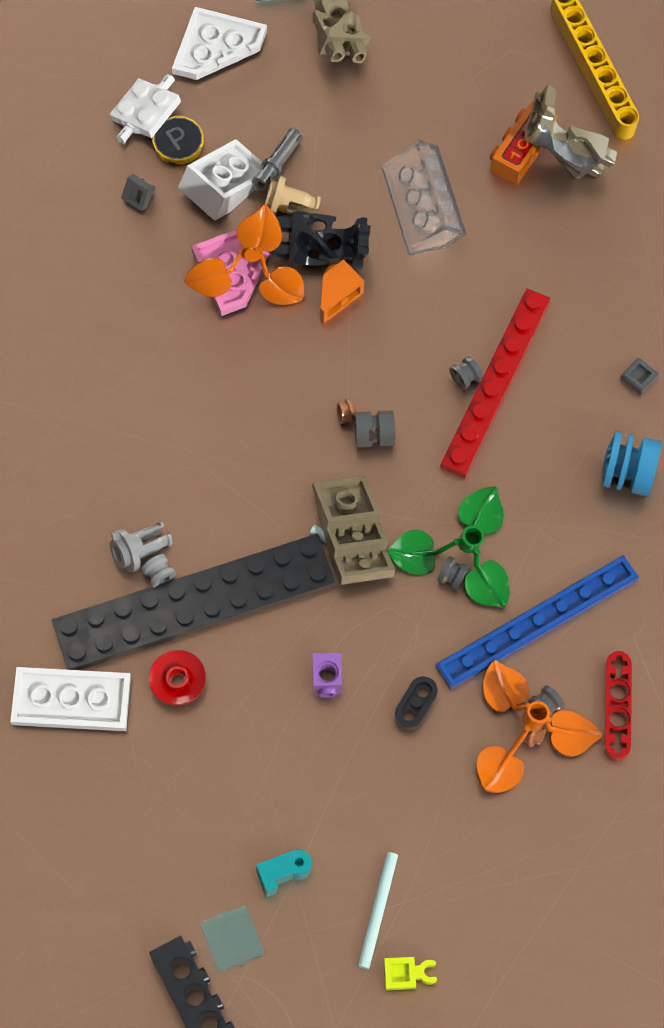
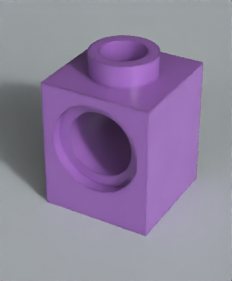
(327, 663)

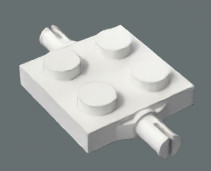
(145, 108)

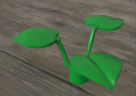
(483, 516)

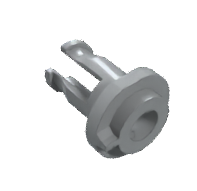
(129, 550)

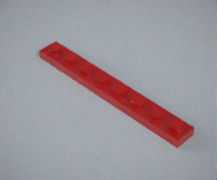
(495, 383)

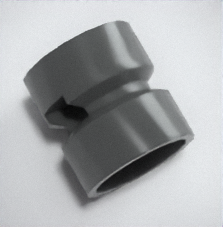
(384, 429)

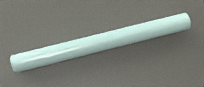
(377, 910)

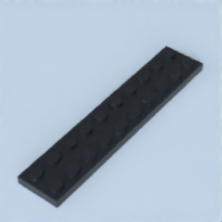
(193, 603)

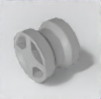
(158, 570)

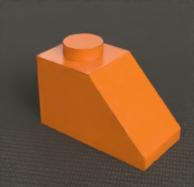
(339, 288)

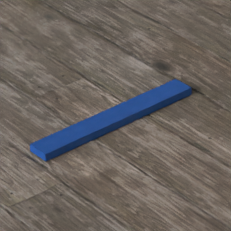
(536, 622)

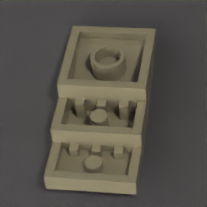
(353, 530)

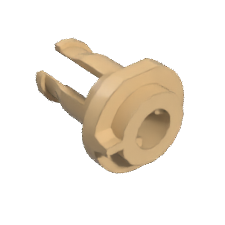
(290, 199)

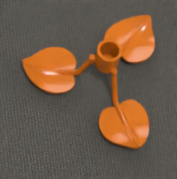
(256, 234)
(506, 689)

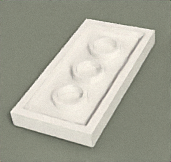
(71, 699)

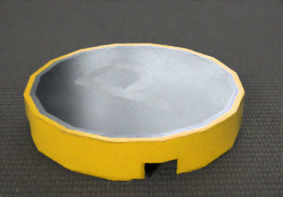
(178, 140)

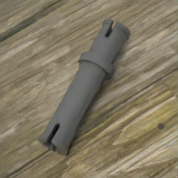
(272, 166)

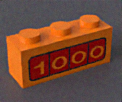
(514, 154)

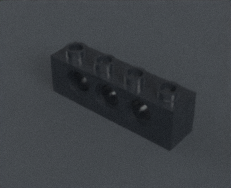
(178, 953)

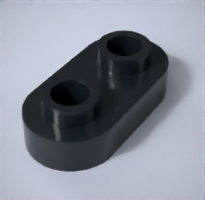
(415, 704)

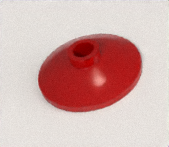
(173, 665)

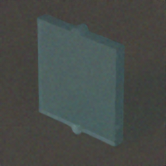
(232, 938)

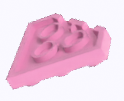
(243, 277)

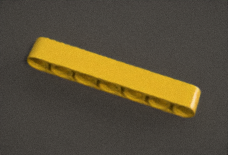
(595, 73)

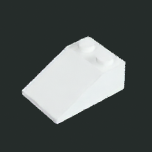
(221, 179)

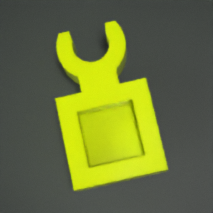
(402, 973)

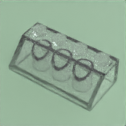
(423, 198)

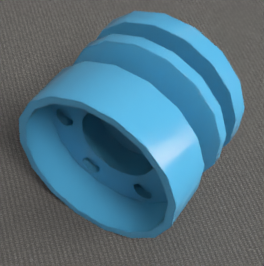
(631, 463)

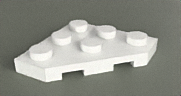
(216, 42)

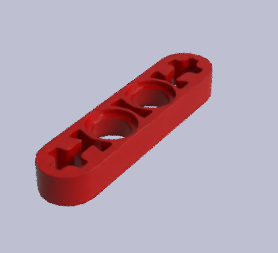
(614, 705)

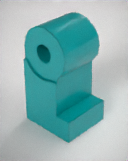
(283, 868)

